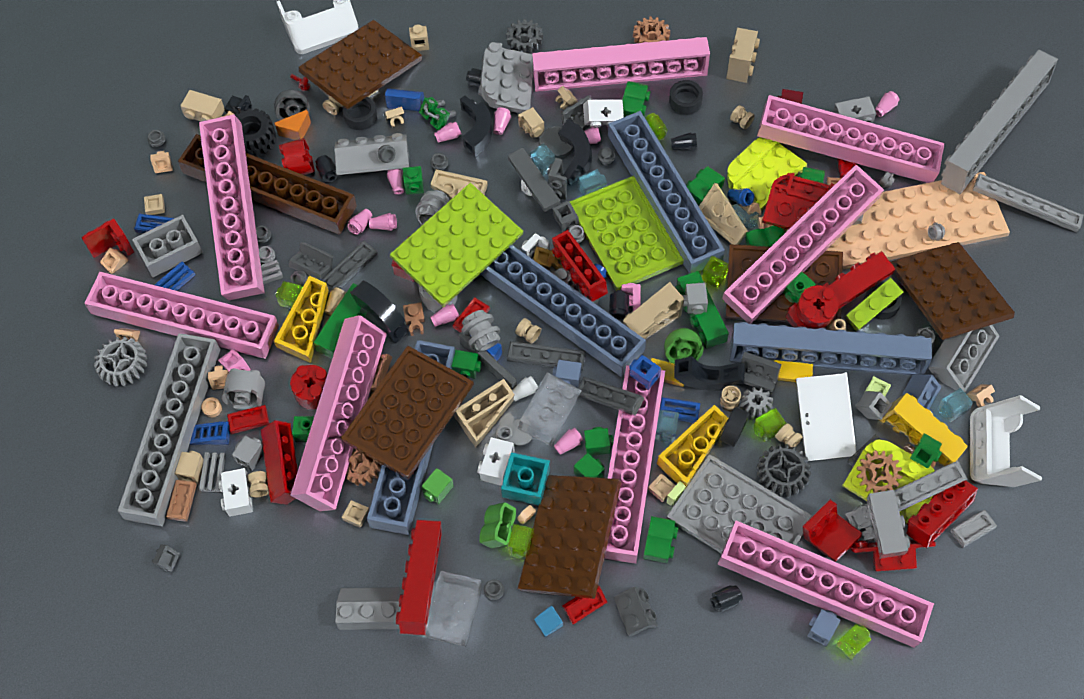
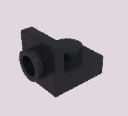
(238, 104)

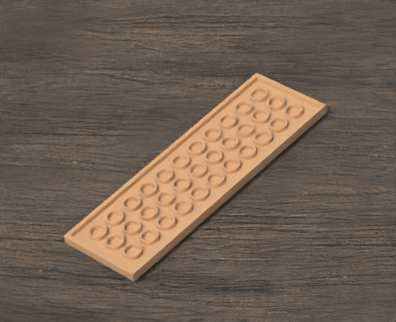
(902, 217)

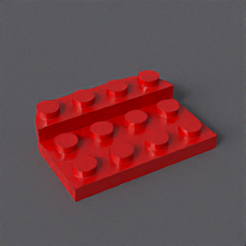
(791, 199)

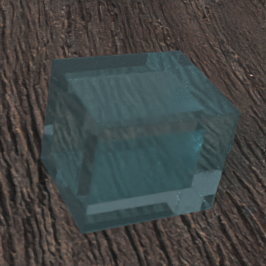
(542, 158)
(591, 182)
(955, 405)
(667, 426)

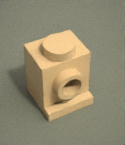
(419, 33)
(531, 122)

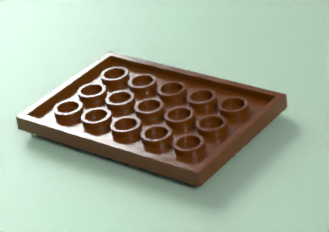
(360, 64)
(821, 271)
(951, 290)
(407, 412)
(570, 536)

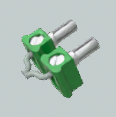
(439, 115)

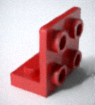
(107, 237)
(830, 532)

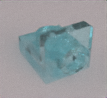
(748, 220)

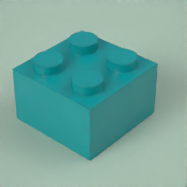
(525, 478)

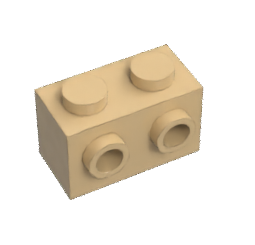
(201, 106)

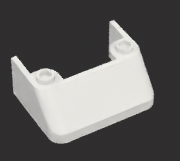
(321, 28)
(991, 443)

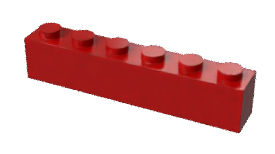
(853, 284)
(420, 577)

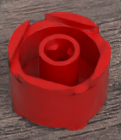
(297, 157)
(820, 296)
(308, 385)

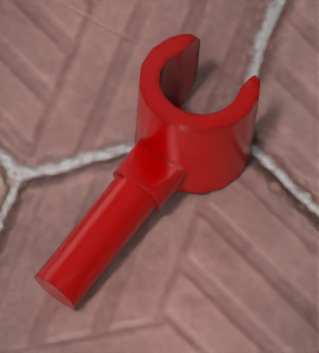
(304, 85)

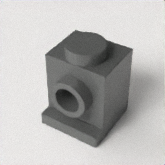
(565, 216)

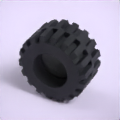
(264, 138)

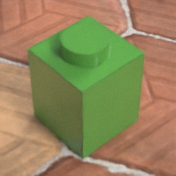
(437, 486)

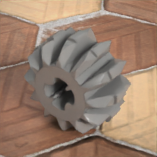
(747, 402)

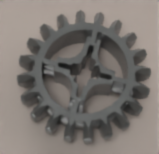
(783, 455)

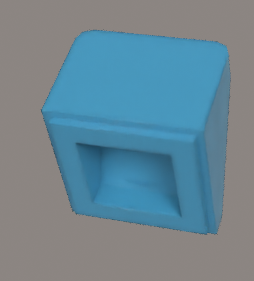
(549, 621)

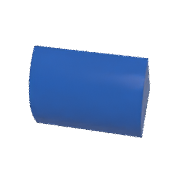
(403, 98)

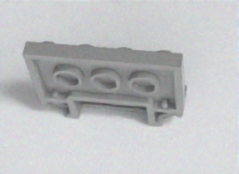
(506, 78)

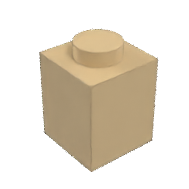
(190, 466)

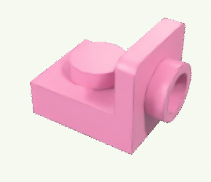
(633, 292)
(233, 360)

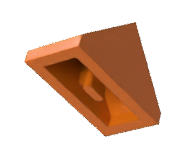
(294, 126)

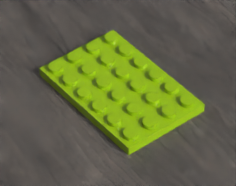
(626, 233)
(456, 244)

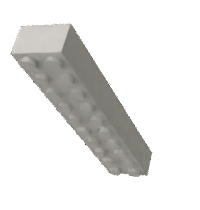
(998, 121)
(169, 430)

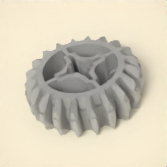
(116, 356)

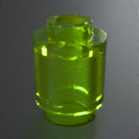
(656, 125)

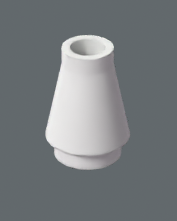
(525, 388)

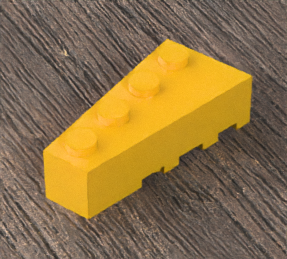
(303, 321)
(915, 420)
(690, 449)

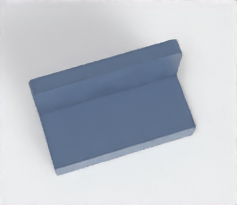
(923, 388)

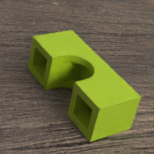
(873, 304)

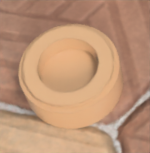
(211, 407)
(526, 514)

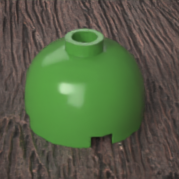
(683, 344)

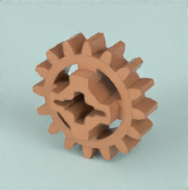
(651, 31)
(871, 467)
(362, 468)

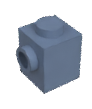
(568, 372)
(823, 626)

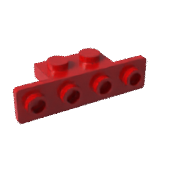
(899, 562)

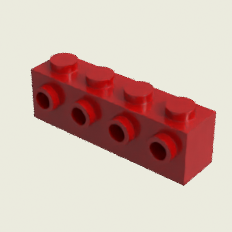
(579, 265)
(279, 461)
(940, 513)

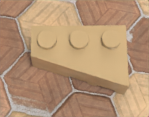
(742, 55)
(656, 312)
(484, 411)

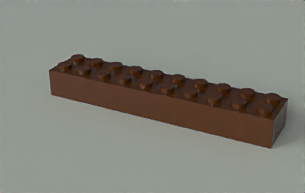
(283, 190)

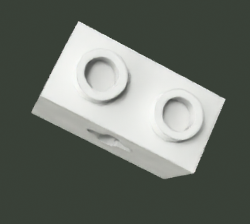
(592, 112)
(499, 451)
(241, 501)

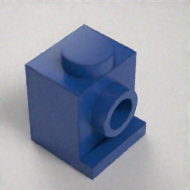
(645, 365)

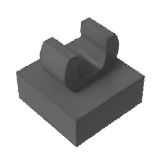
(166, 558)

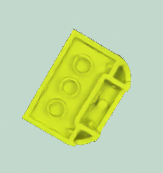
(760, 166)
(910, 472)

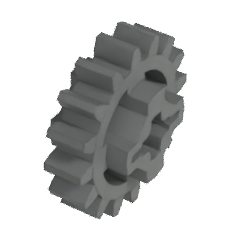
(524, 35)

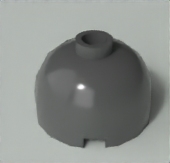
(290, 103)

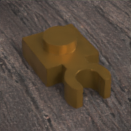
(546, 259)

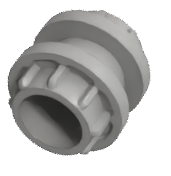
(430, 204)
(482, 333)

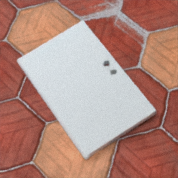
(829, 422)

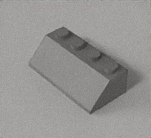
(362, 154)
(962, 357)
(367, 608)

